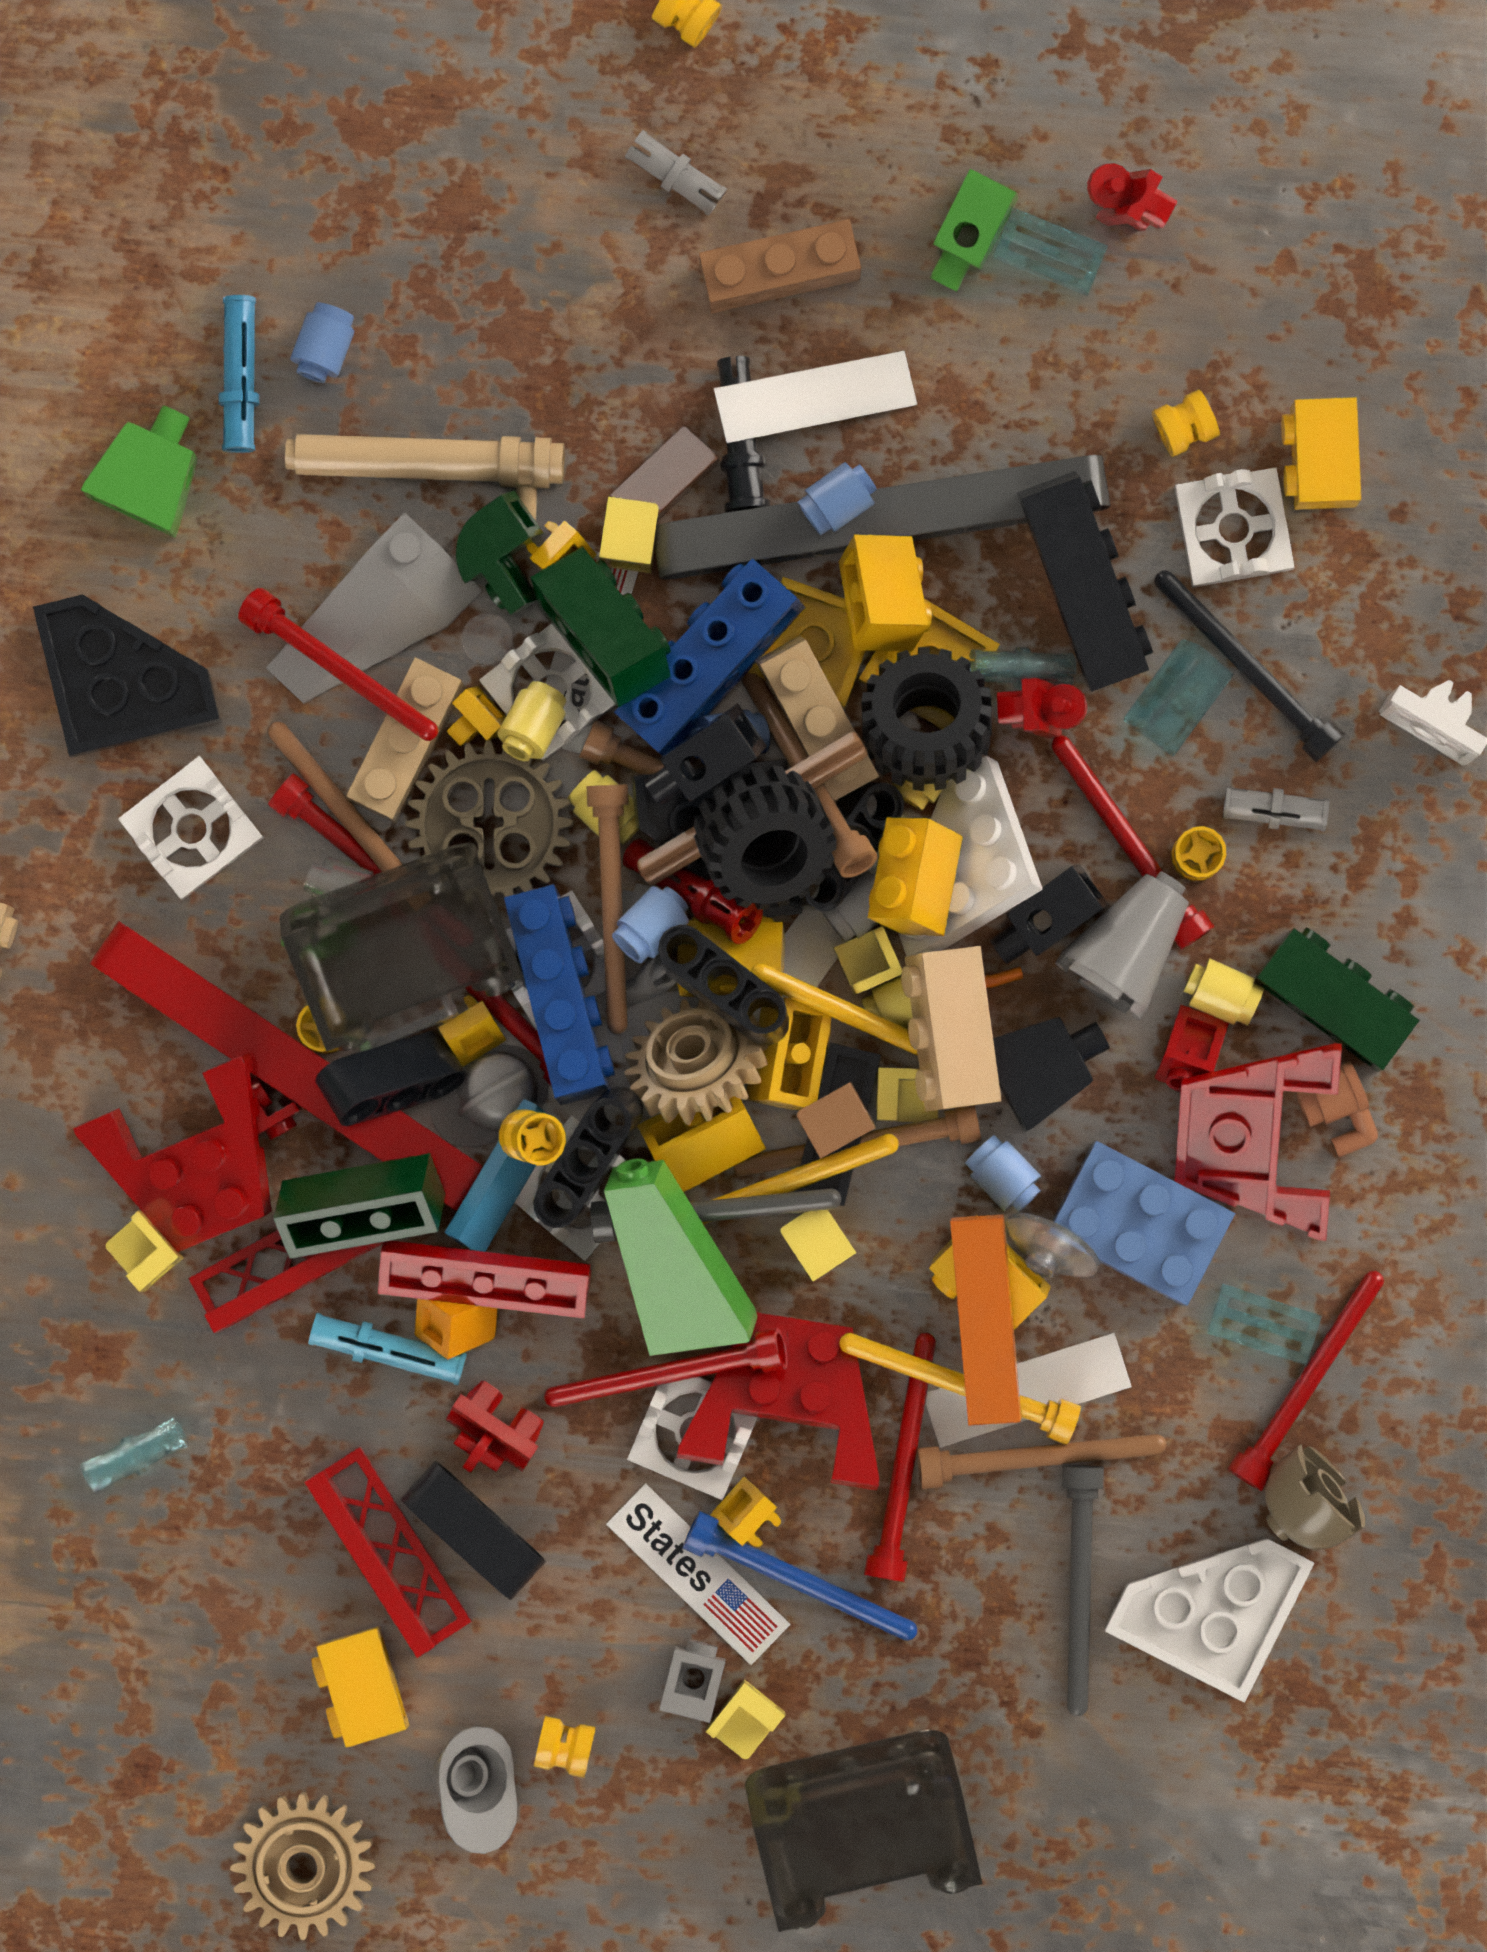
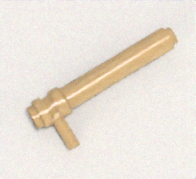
(503, 461)

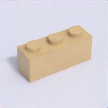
(812, 708)
(397, 753)
(951, 1028)

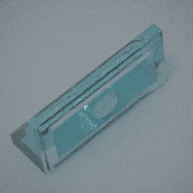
(1178, 696)

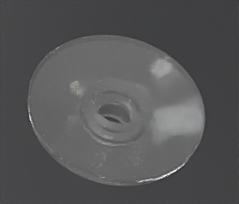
(1051, 1247)

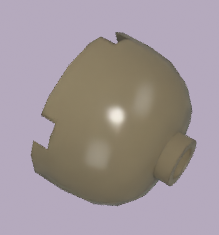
(1309, 1503)

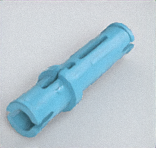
(328, 1331)

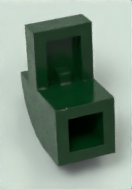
(488, 546)

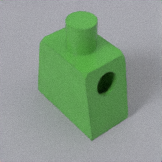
(978, 204)
(146, 473)

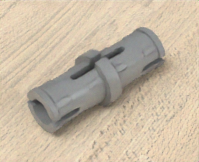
(675, 172)
(1276, 808)

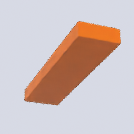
(986, 1319)

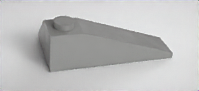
(382, 606)

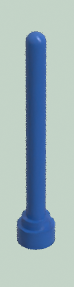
(709, 1538)

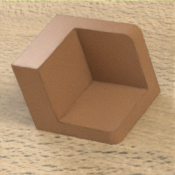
(835, 1120)

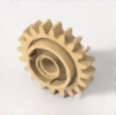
(692, 1063)
(298, 1899)

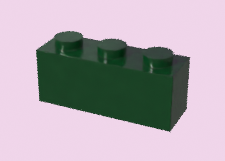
(602, 625)
(1337, 998)
(359, 1206)

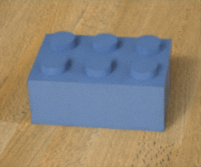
(1143, 1222)

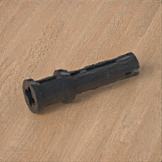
(743, 461)

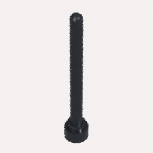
(1316, 733)

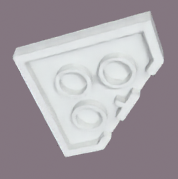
(993, 859)
(1214, 1613)

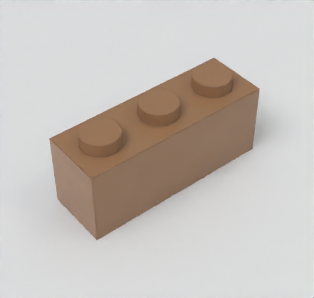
(780, 266)

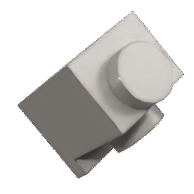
(687, 1700)

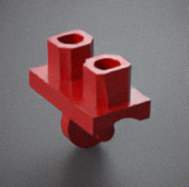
(1129, 197)
(1042, 707)
(489, 1438)

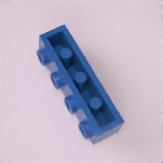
(713, 655)
(557, 995)

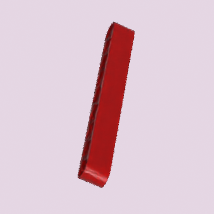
(275, 1054)

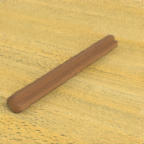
(815, 769)

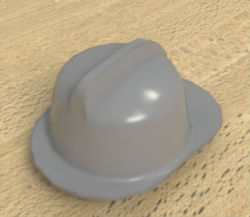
(489, 1093)
(477, 1789)

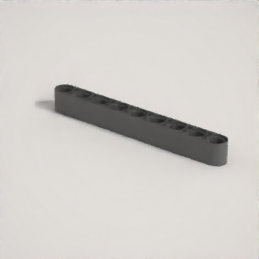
(912, 509)

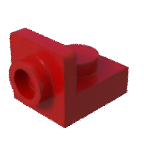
(1191, 1046)
(277, 1123)

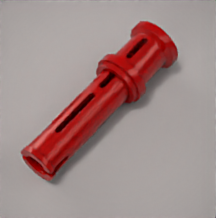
(704, 898)

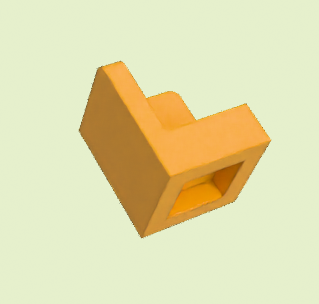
(454, 1326)

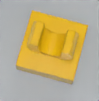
(560, 543)
(479, 716)
(472, 1032)
(745, 1512)

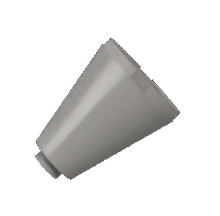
(1129, 944)

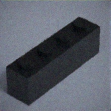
(1084, 581)

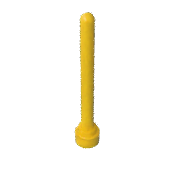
(834, 1007)
(820, 1169)
(1054, 1418)

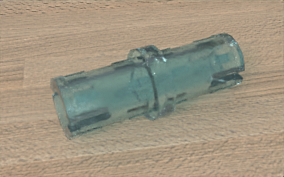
(1021, 664)
(134, 1454)

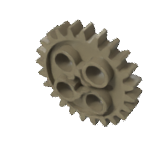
(536, 823)

